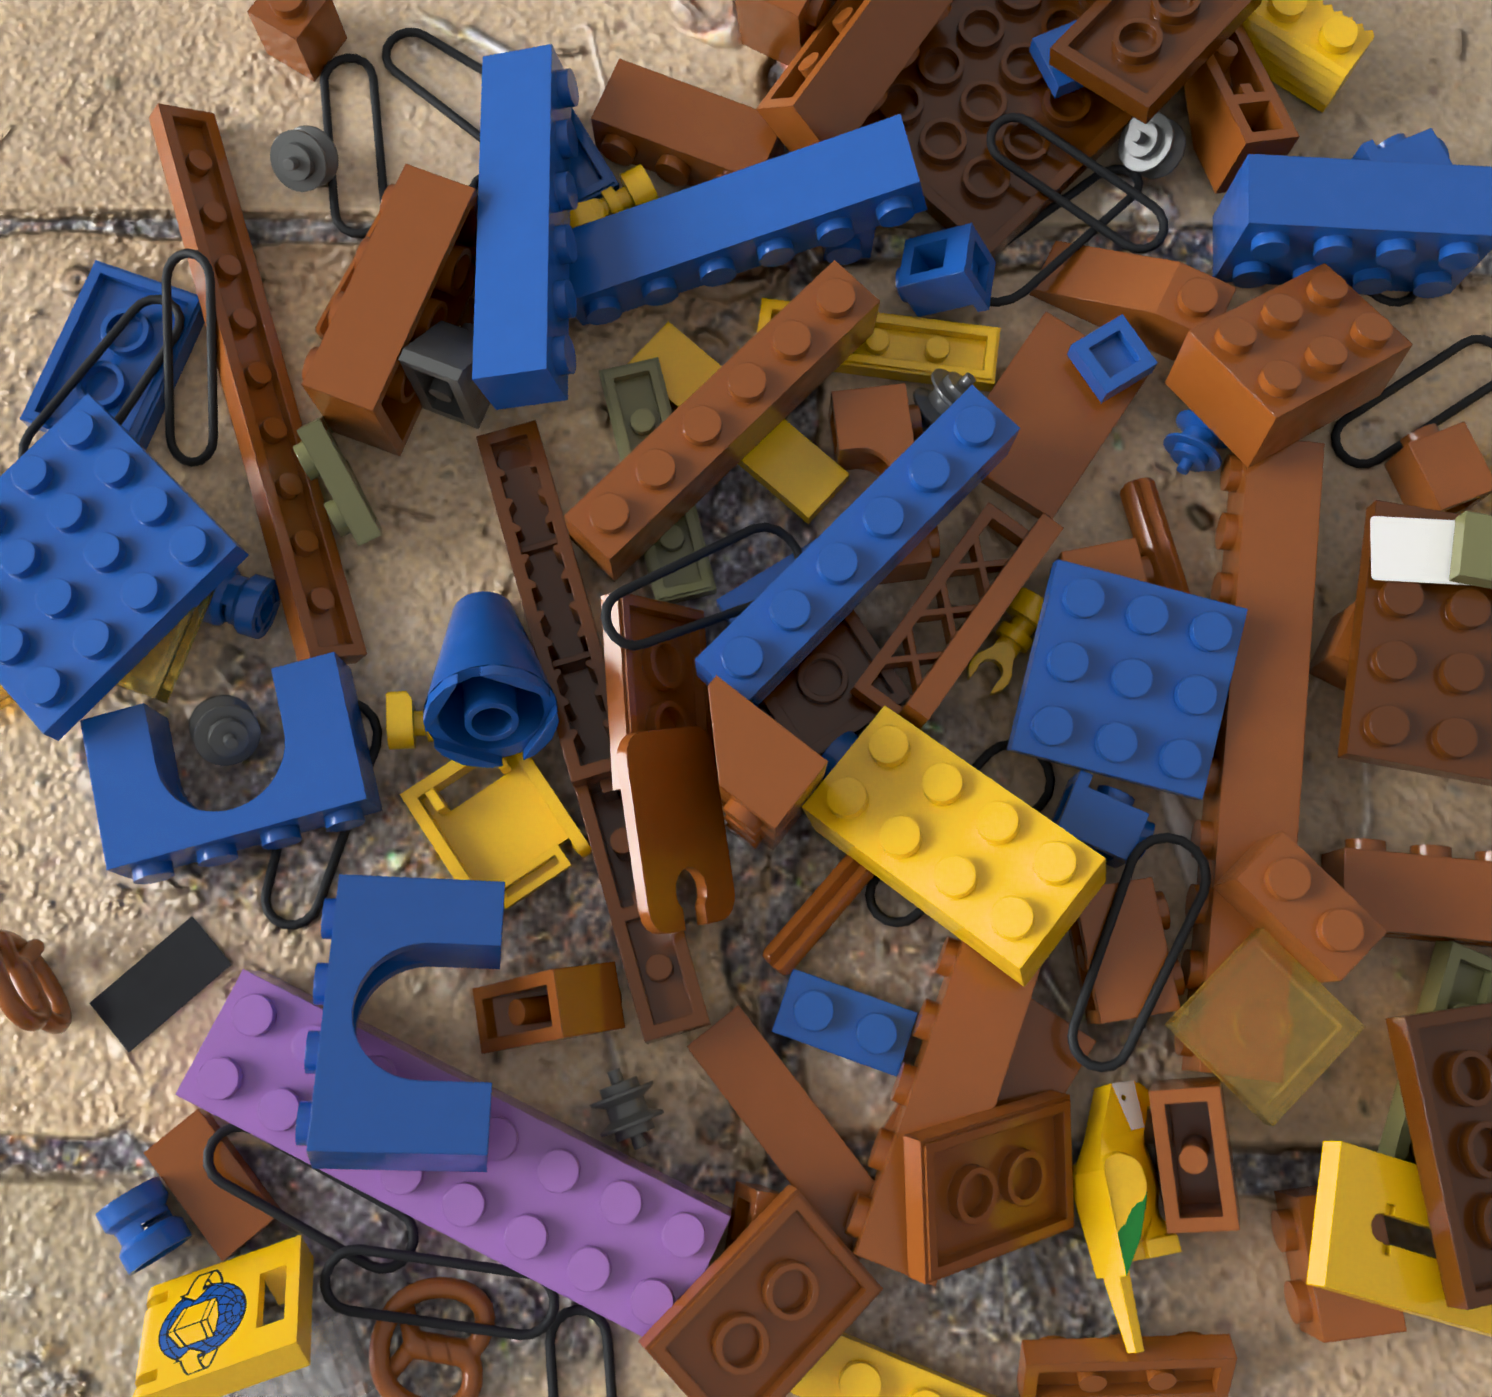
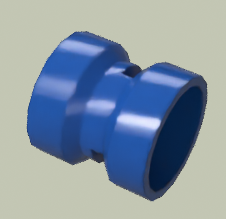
(245, 603)
(133, 1212)

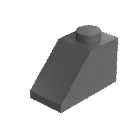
(441, 373)

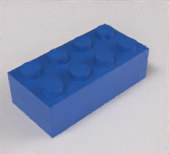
(1364, 218)

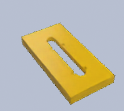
(1348, 1257)

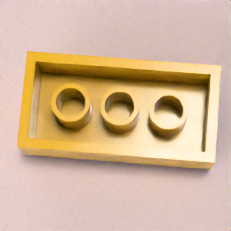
(956, 844)

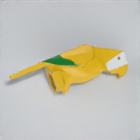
(1119, 1198)

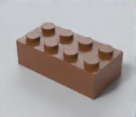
(403, 283)

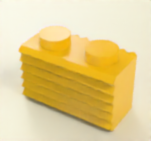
(1307, 47)

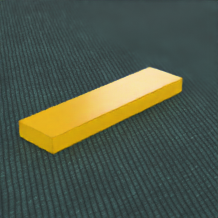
(916, 346)
(782, 461)

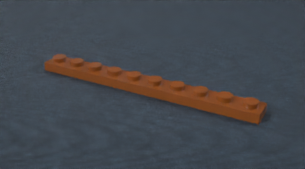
(257, 388)

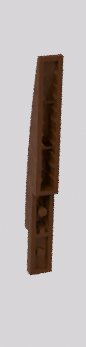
(574, 662)

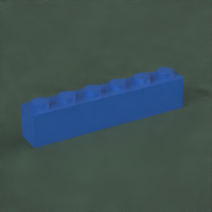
(745, 221)
(525, 229)
(859, 548)

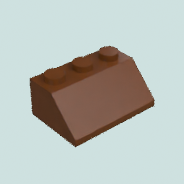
(760, 768)

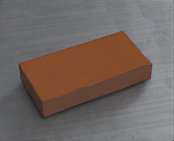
(220, 1216)

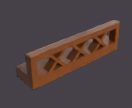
(979, 620)

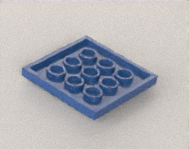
(95, 564)

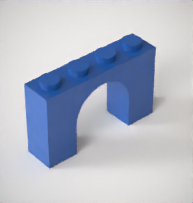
(321, 783)
(357, 1109)

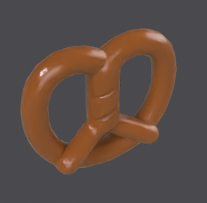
(29, 988)
(428, 1345)

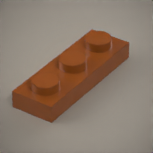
(1101, 1367)

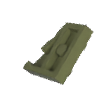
(349, 507)

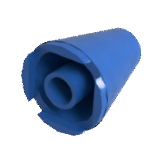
(488, 687)

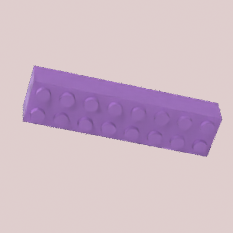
(550, 1194)

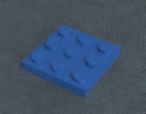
(1127, 679)

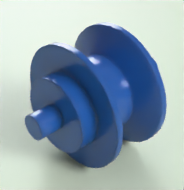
(1195, 446)

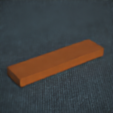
(782, 1118)

